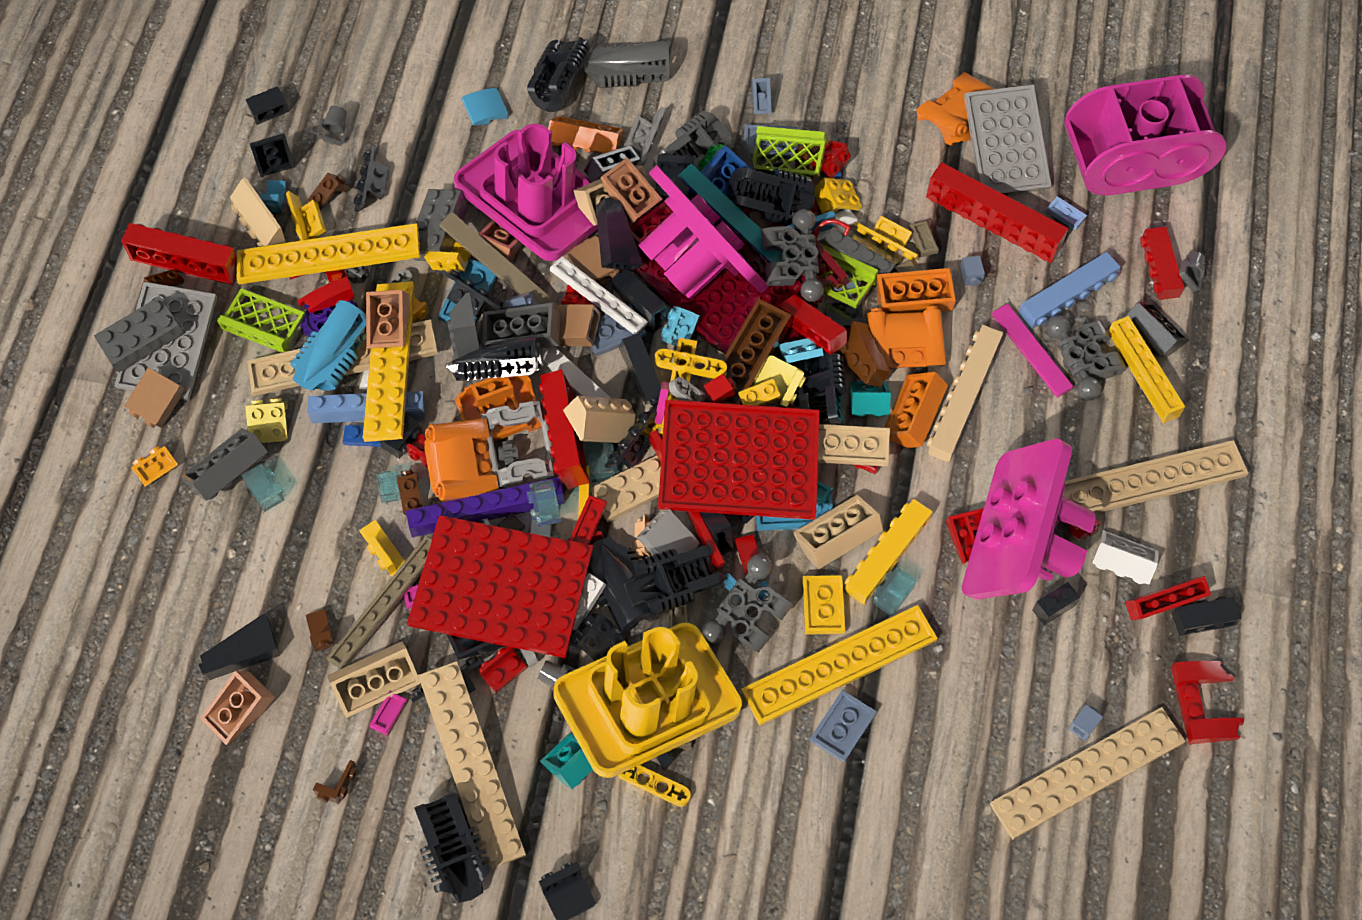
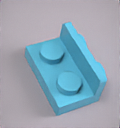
(680, 325)
(799, 350)

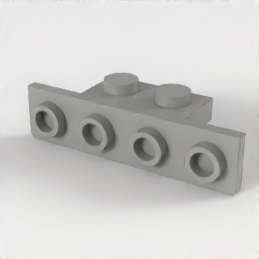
(642, 134)

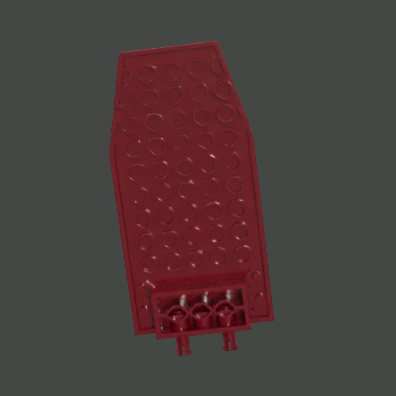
(722, 302)

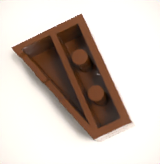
(863, 356)

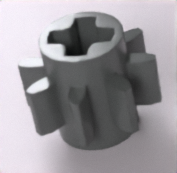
(358, 274)
(508, 452)

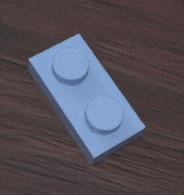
(1066, 213)

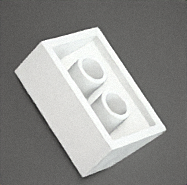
(1125, 558)

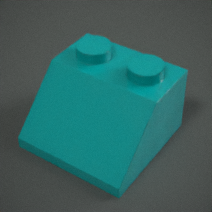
(869, 399)
(568, 762)

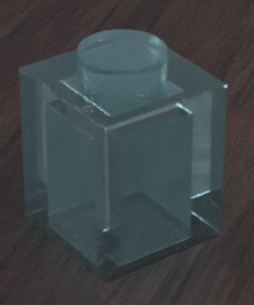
(388, 486)

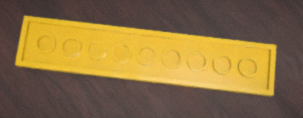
(328, 253)
(388, 382)
(838, 665)

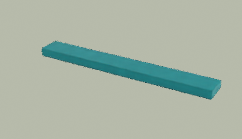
(727, 211)

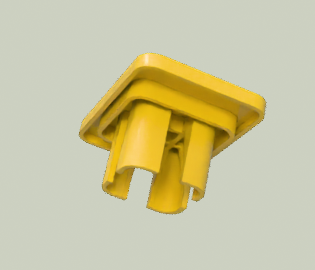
(646, 698)

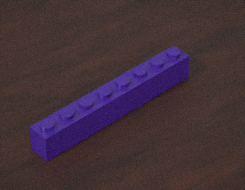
(476, 508)

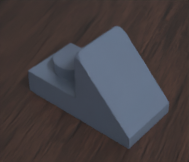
(761, 96)

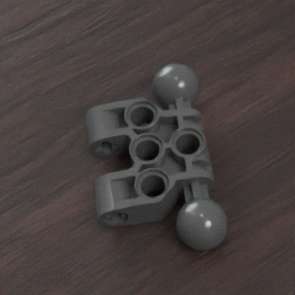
(777, 272)
(1086, 364)
(758, 568)

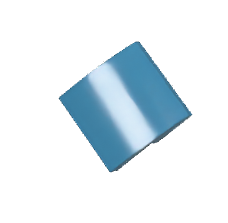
(484, 106)

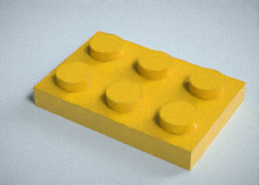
(823, 605)

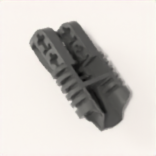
(624, 66)
(697, 137)

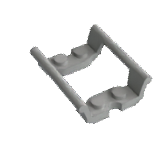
(517, 470)

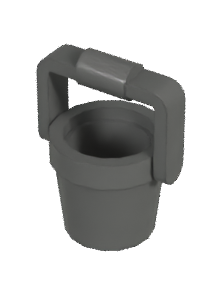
(334, 123)
(1193, 270)
(551, 672)

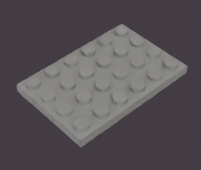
(1008, 139)
(181, 356)

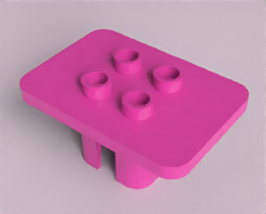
(529, 191)
(690, 244)
(1019, 524)

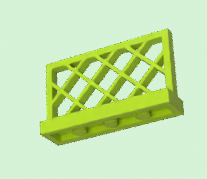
(793, 136)
(858, 271)
(255, 334)

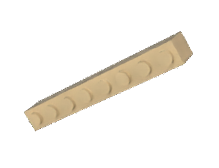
(965, 393)

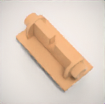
(639, 548)

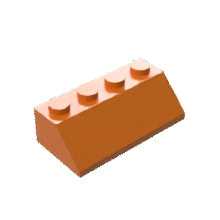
(585, 135)
(915, 291)
(915, 409)

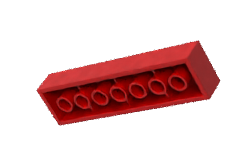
(996, 212)

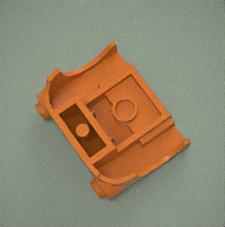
(950, 110)
(909, 338)
(494, 393)
(459, 459)

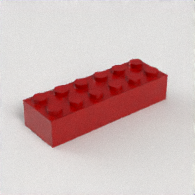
(180, 253)
(567, 446)

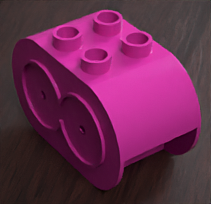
(1143, 135)

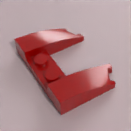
(329, 294)
(961, 532)
(1198, 728)

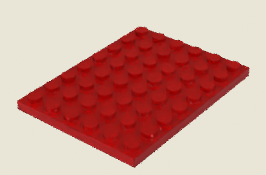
(739, 459)
(501, 586)

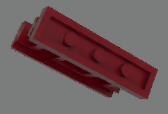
(823, 257)

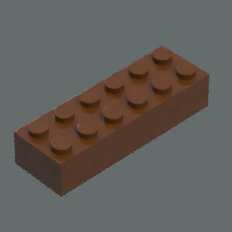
(753, 345)

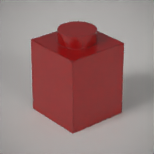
(720, 389)

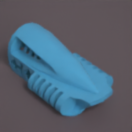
(329, 354)

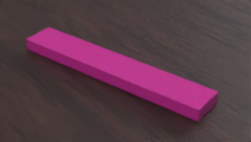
(1032, 350)

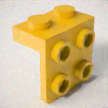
(835, 195)
(455, 260)

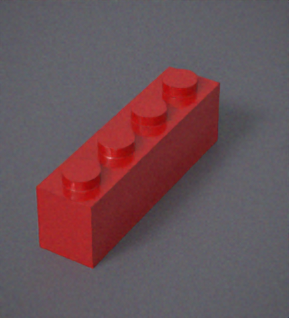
(1161, 263)
(814, 324)
(1168, 598)

